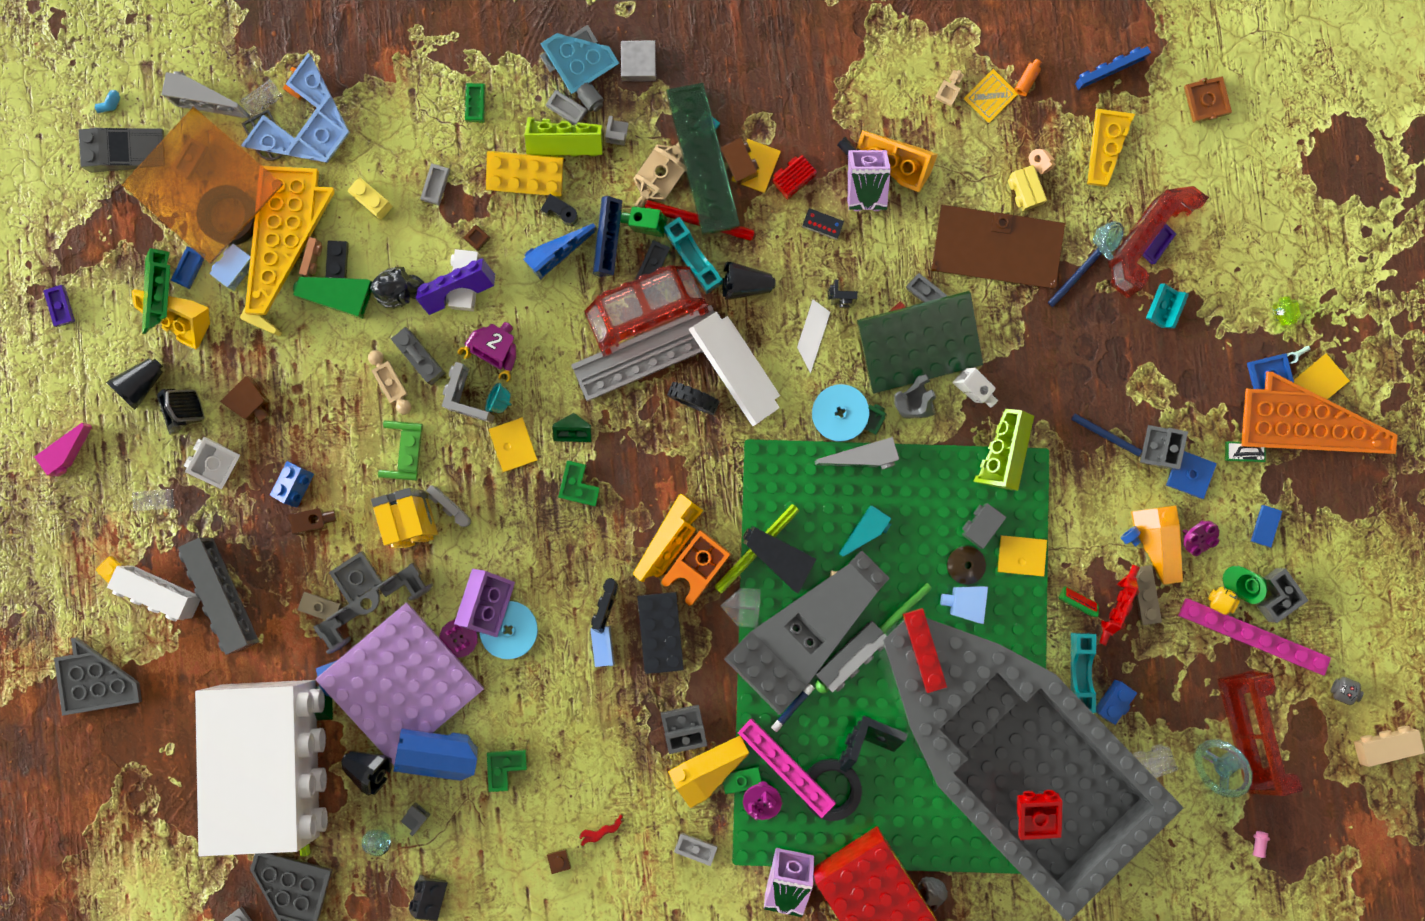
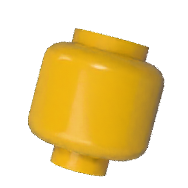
(1223, 600)

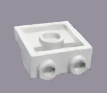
(211, 462)

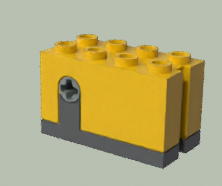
(404, 518)

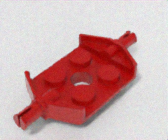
(1123, 607)

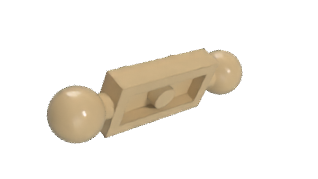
(389, 382)

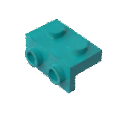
(1167, 306)

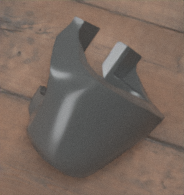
(916, 400)

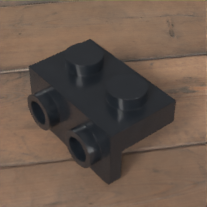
(844, 299)
(427, 898)

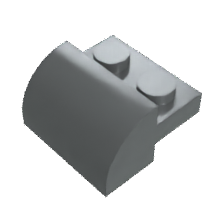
(1164, 447)
(684, 729)

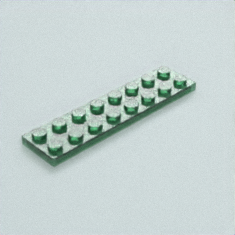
(702, 158)

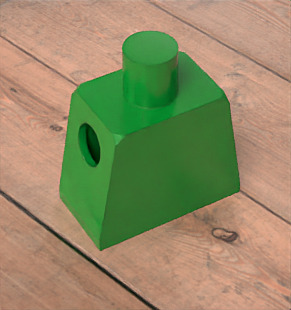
(645, 221)

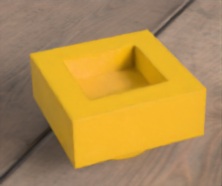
(108, 567)

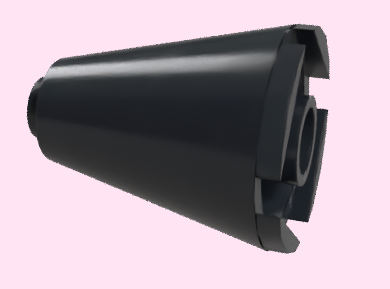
(745, 281)
(136, 381)

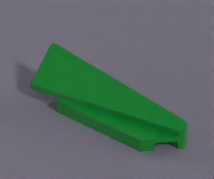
(155, 288)

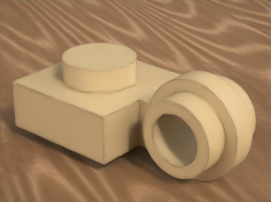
(948, 91)

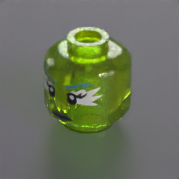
(1286, 311)

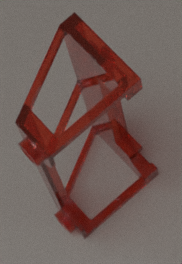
(1258, 685)

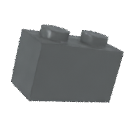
(983, 525)

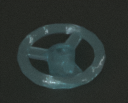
(1224, 766)

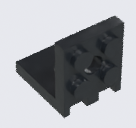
(871, 731)

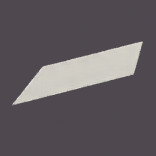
(812, 333)

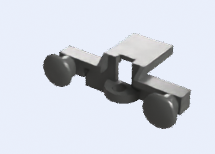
(356, 578)

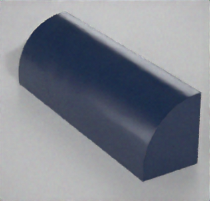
(607, 236)

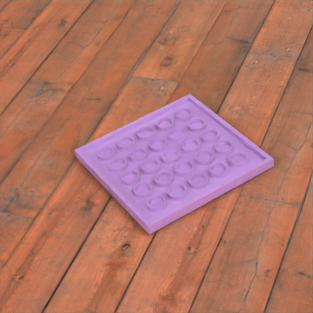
(399, 681)

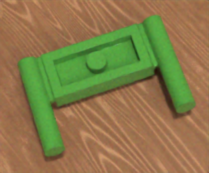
(408, 452)

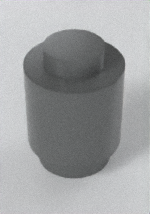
(590, 97)

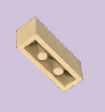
(1389, 746)

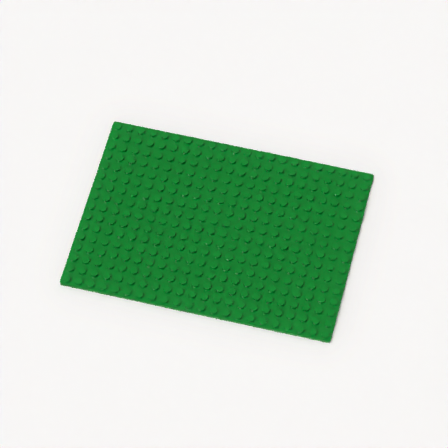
(928, 502)

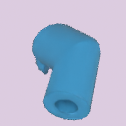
(110, 103)

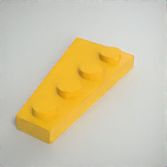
(1107, 143)

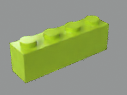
(562, 138)
(1007, 451)

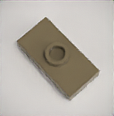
(318, 606)

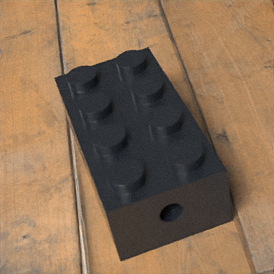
(660, 632)

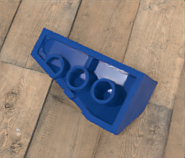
(550, 254)

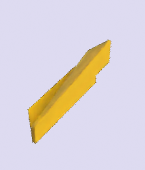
(669, 539)

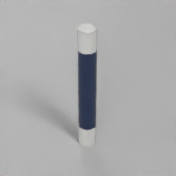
(793, 707)

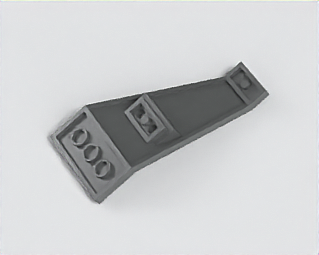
(779, 659)

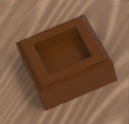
(476, 237)

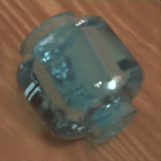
(376, 842)

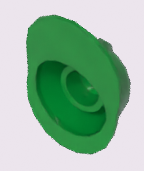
(1246, 584)

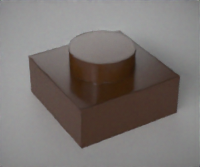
(558, 861)

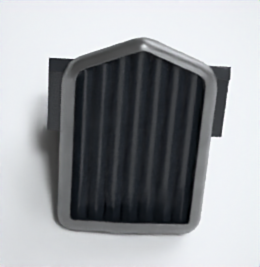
(180, 408)

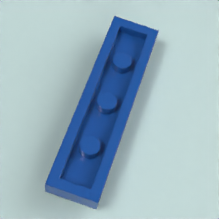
(1118, 64)

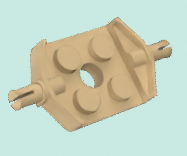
(658, 187)

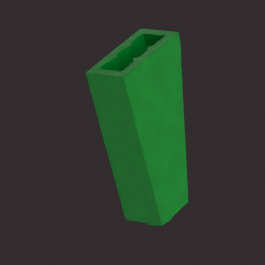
(339, 294)

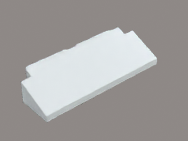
(736, 367)

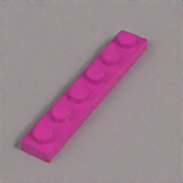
(787, 768)

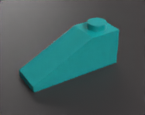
(869, 527)

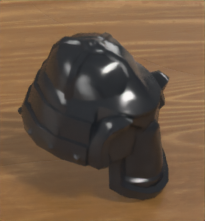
(395, 287)

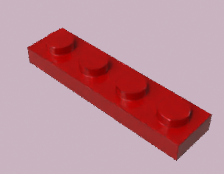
(924, 650)

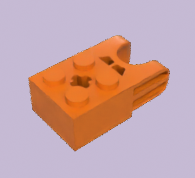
(693, 569)

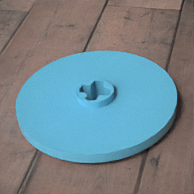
(827, 407)
(523, 635)

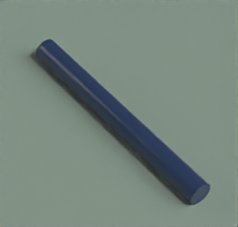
(1074, 278)
(1107, 435)

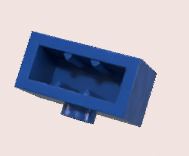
(1115, 702)

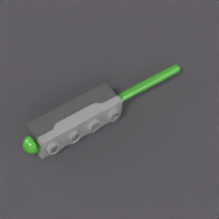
(860, 649)

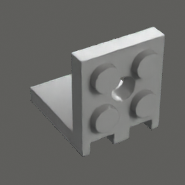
(454, 391)

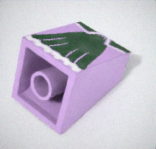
(868, 180)
(789, 882)

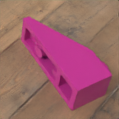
(62, 453)

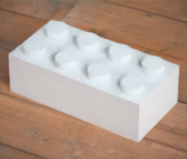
(153, 592)

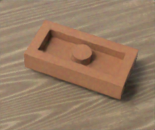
(310, 257)

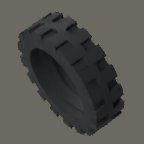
(693, 398)

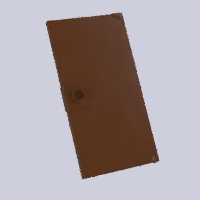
(998, 246)

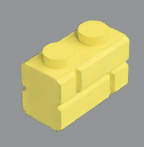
(1027, 188)
(370, 198)

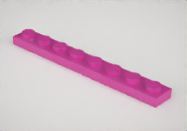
(1254, 637)

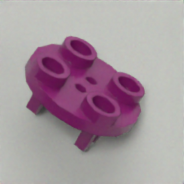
(1201, 537)
(464, 645)
(768, 796)

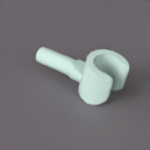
(1297, 354)

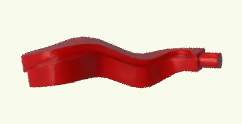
(594, 836)

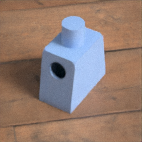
(967, 602)

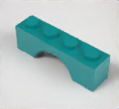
(692, 255)
(1082, 655)

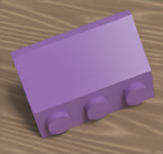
(484, 602)

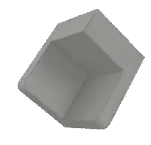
(616, 132)

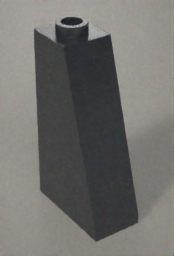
(783, 559)

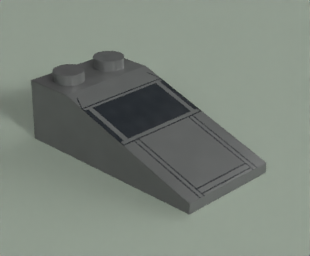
(116, 147)

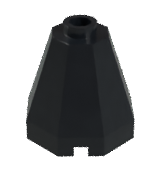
(367, 770)

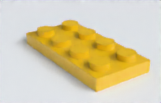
(524, 173)

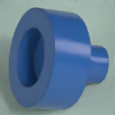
(1131, 536)

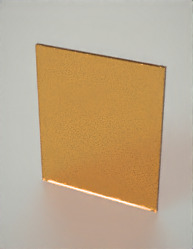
(202, 185)

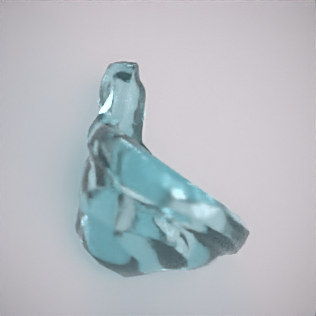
(1108, 238)

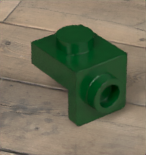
(876, 419)

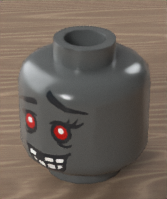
(1347, 691)

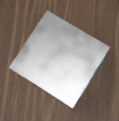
(638, 61)

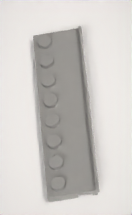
(639, 357)

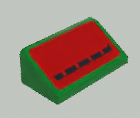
(1079, 602)

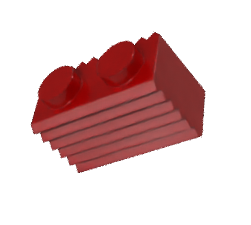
(794, 176)

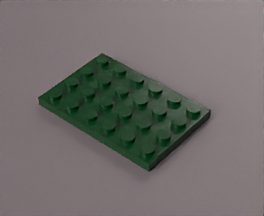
(920, 340)

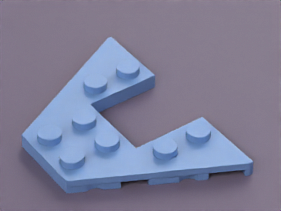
(320, 134)

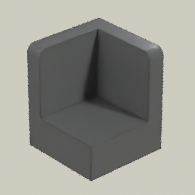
(415, 818)

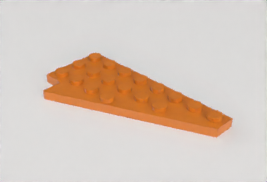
(1299, 419)

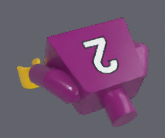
(493, 346)

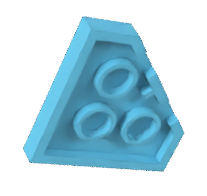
(578, 59)

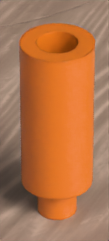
(1028, 78)

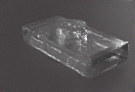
(261, 98)
(153, 500)

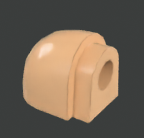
(1042, 160)

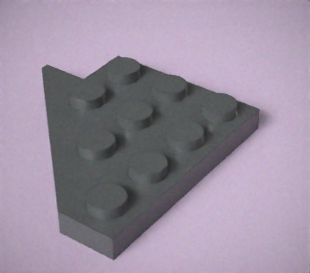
(92, 682)
(291, 886)

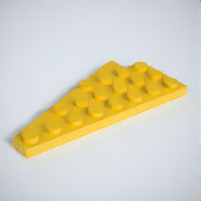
(282, 233)

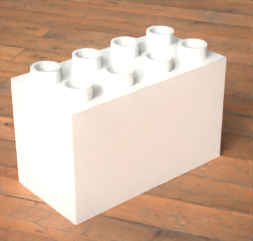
(259, 767)

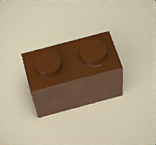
(739, 161)

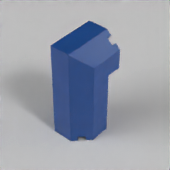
(436, 755)

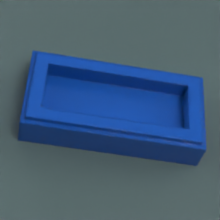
(187, 268)
(1266, 526)

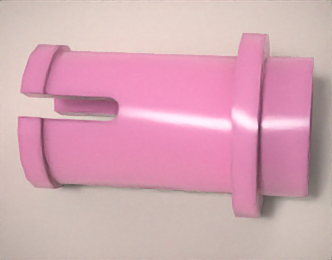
(1260, 845)

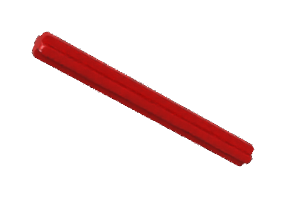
(692, 218)

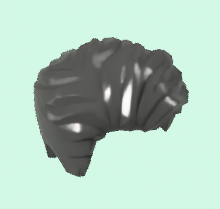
(935, 892)

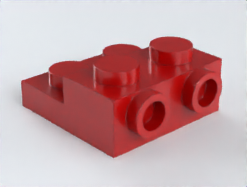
(1039, 815)

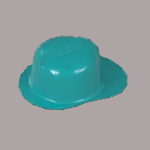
(498, 399)

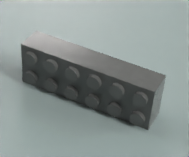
(218, 595)

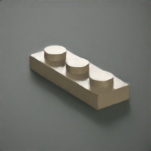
(1147, 599)

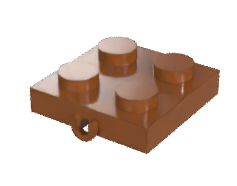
(1207, 99)

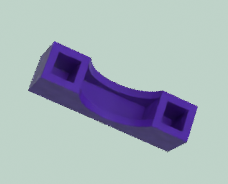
(474, 276)

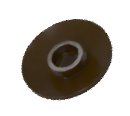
(957, 561)

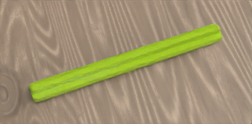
(749, 556)

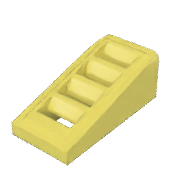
(260, 322)

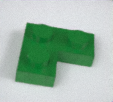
(572, 486)
(500, 763)

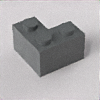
(1285, 596)

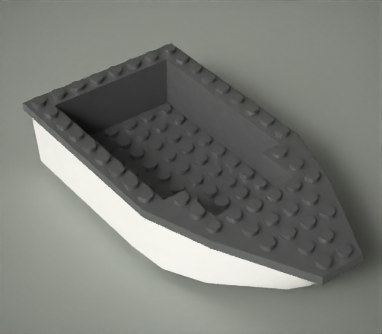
(1017, 730)

